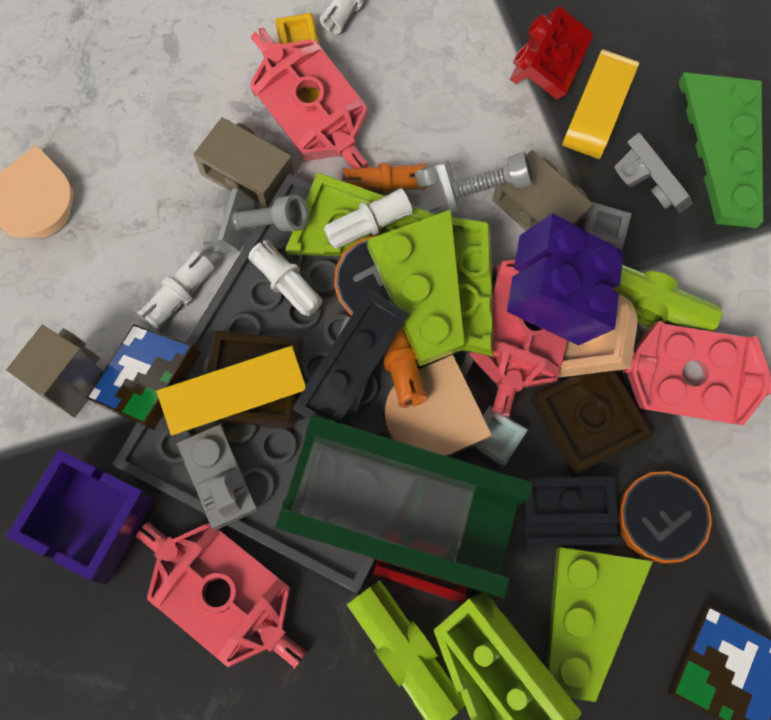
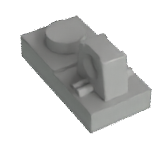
(643, 163)
(217, 477)

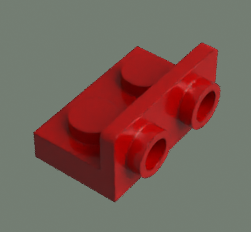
(552, 52)

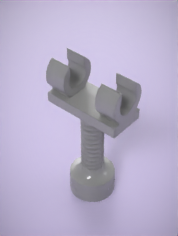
(515, 172)
(287, 214)

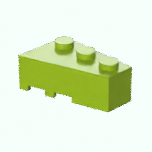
(497, 667)

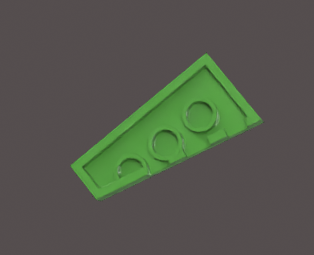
(730, 142)

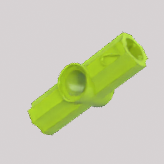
(660, 299)
(406, 654)

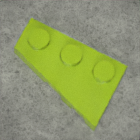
(332, 200)
(422, 280)
(475, 283)
(589, 615)

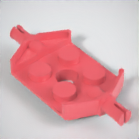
(316, 128)
(520, 354)
(732, 367)
(257, 603)

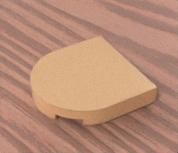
(34, 197)
(607, 352)
(448, 418)

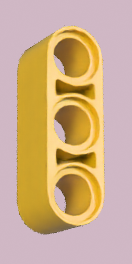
(600, 104)

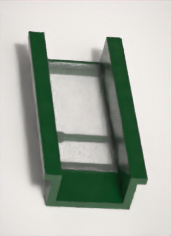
(403, 505)

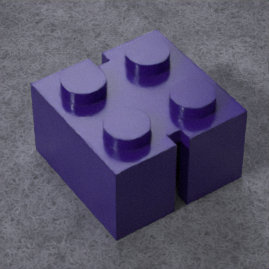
(566, 280)
(81, 517)

